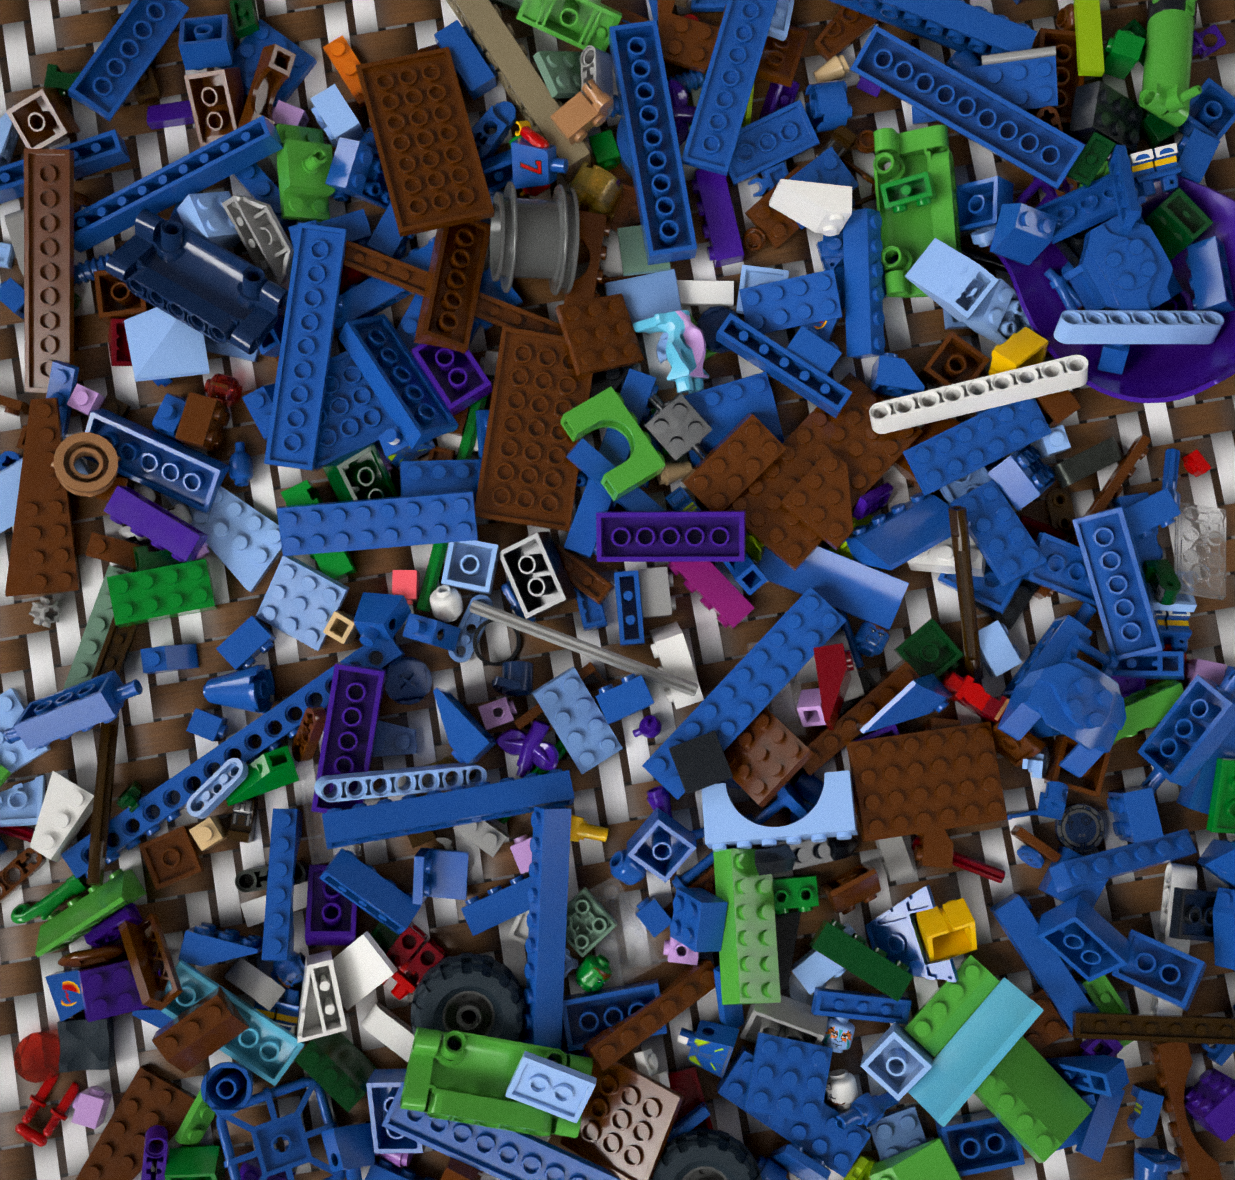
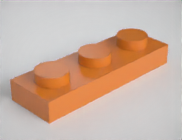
(345, 64)

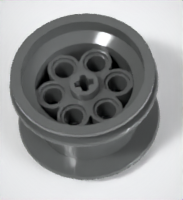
(535, 238)

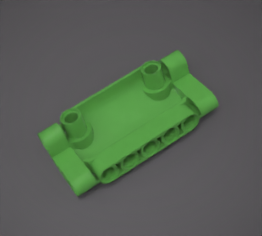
(914, 230)
(476, 1082)

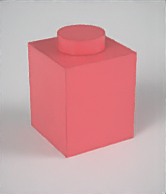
(407, 584)

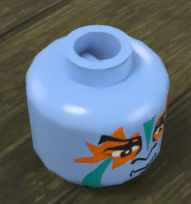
(838, 1034)

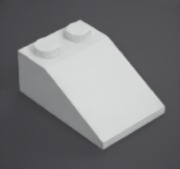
(814, 205)

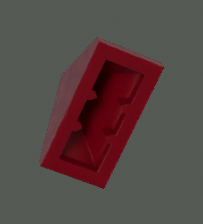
(118, 343)

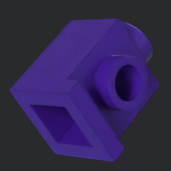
(1107, 1047)

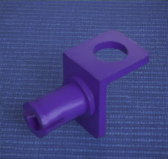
(1200, 48)

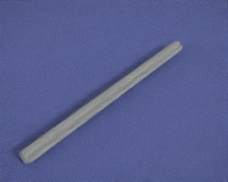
(583, 648)

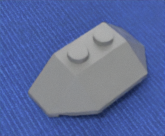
(261, 235)

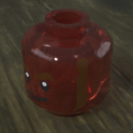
(224, 389)

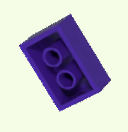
(453, 376)
(109, 990)
(1213, 1103)

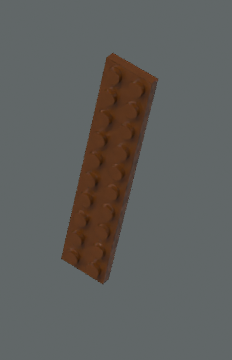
(48, 263)

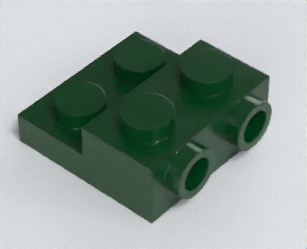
(930, 651)

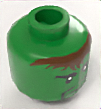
(593, 973)

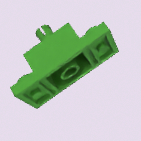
(572, 21)
(303, 173)

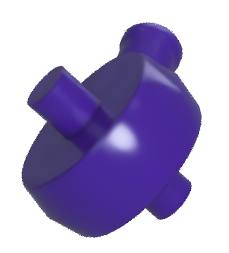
(649, 727)

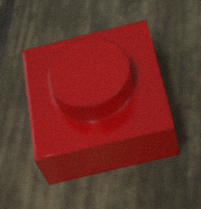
(1195, 463)

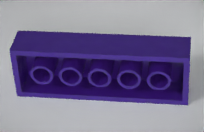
(671, 536)
(349, 727)

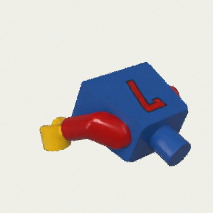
(534, 161)

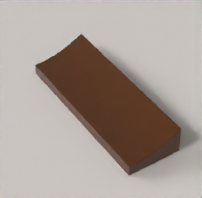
(453, 286)

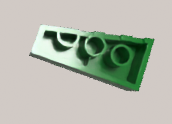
(333, 564)

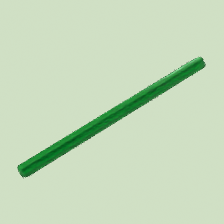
(439, 550)

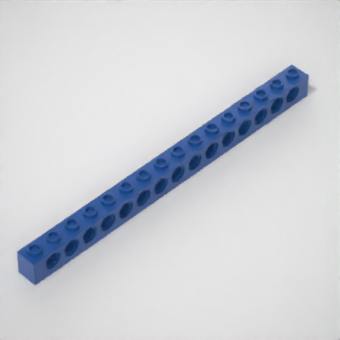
(77, 855)

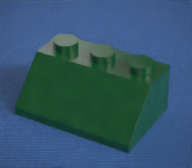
(360, 476)
(337, 1068)

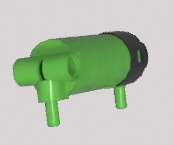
(1169, 60)

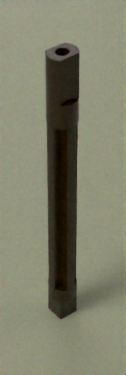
(965, 589)
(102, 802)

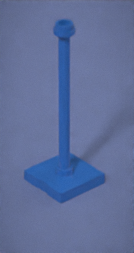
(786, 797)

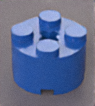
(828, 105)

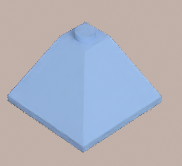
(164, 347)

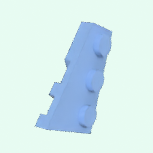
(22, 803)

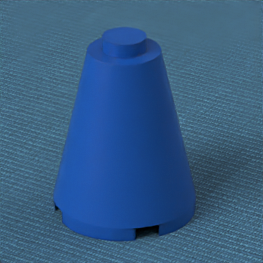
(242, 689)
(227, 1087)

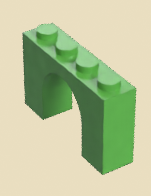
(609, 411)

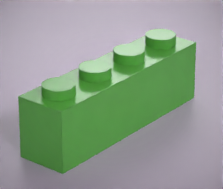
(1149, 707)

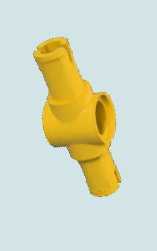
(582, 830)

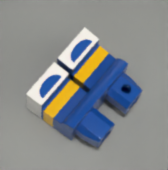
(1156, 166)
(1174, 629)
(285, 1010)

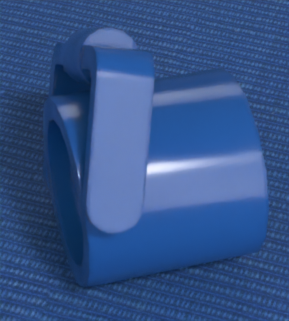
(1154, 1163)

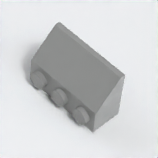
(784, 1019)

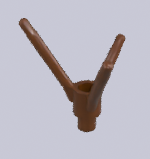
(867, 177)

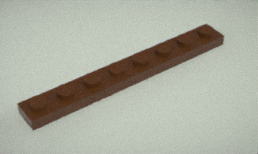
(1110, 490)

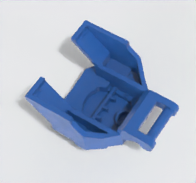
(1120, 270)
(1072, 701)

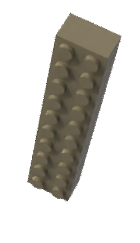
(519, 77)

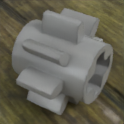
(45, 612)

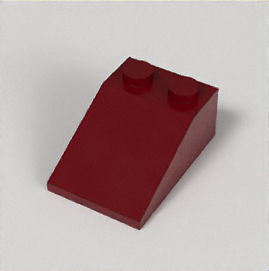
(834, 676)

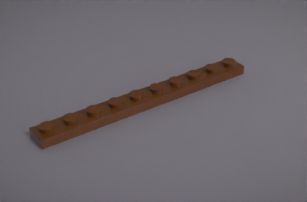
(414, 280)

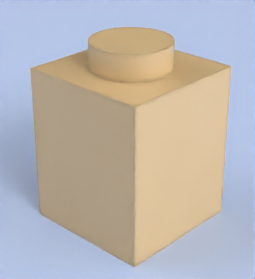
(341, 627)
(209, 833)

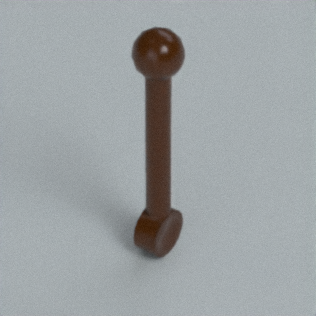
(606, 279)

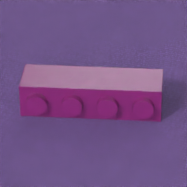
(714, 590)

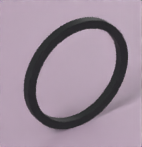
(518, 643)

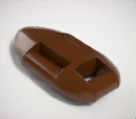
(93, 956)

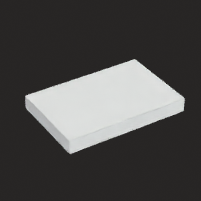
(361, 969)

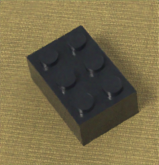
(1108, 113)
(537, 574)

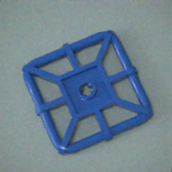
(288, 1127)

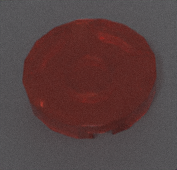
(38, 1057)

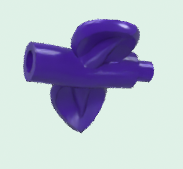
(682, 112)
(530, 748)

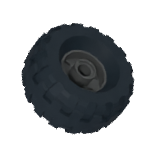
(474, 985)
(706, 1156)

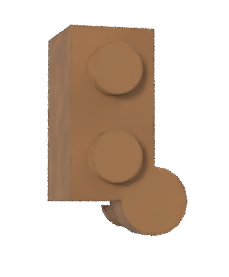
(582, 113)

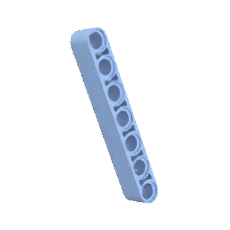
(1138, 327)
(390, 781)

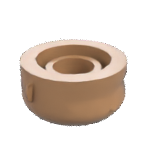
(86, 445)

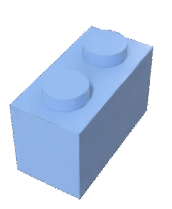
(996, 649)

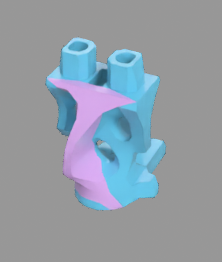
(684, 348)

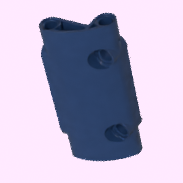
(198, 282)

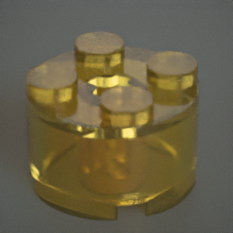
(596, 188)

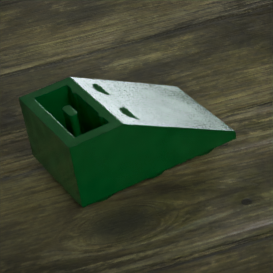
(1177, 222)

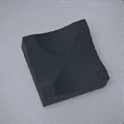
(86, 1044)

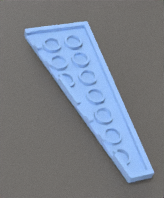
(238, 536)

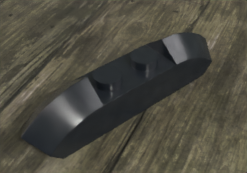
(808, 853)

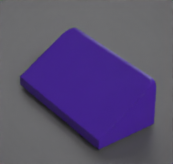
(778, 97)
(169, 115)

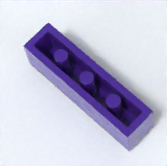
(719, 218)
(155, 523)

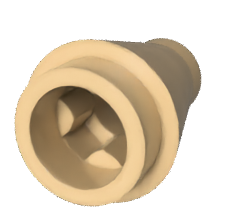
(832, 70)
(673, 472)

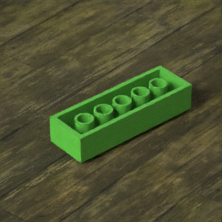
(749, 938)

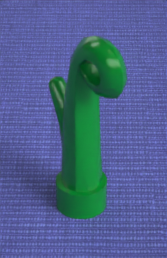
(25, 913)

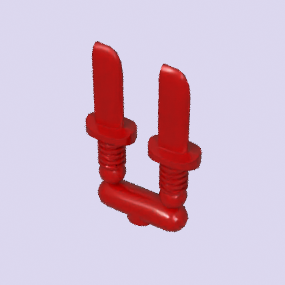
(31, 1134)

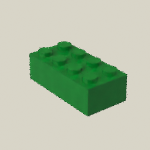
(161, 593)

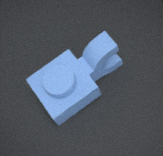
(1036, 765)

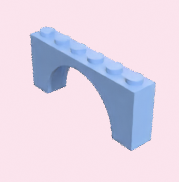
(831, 817)

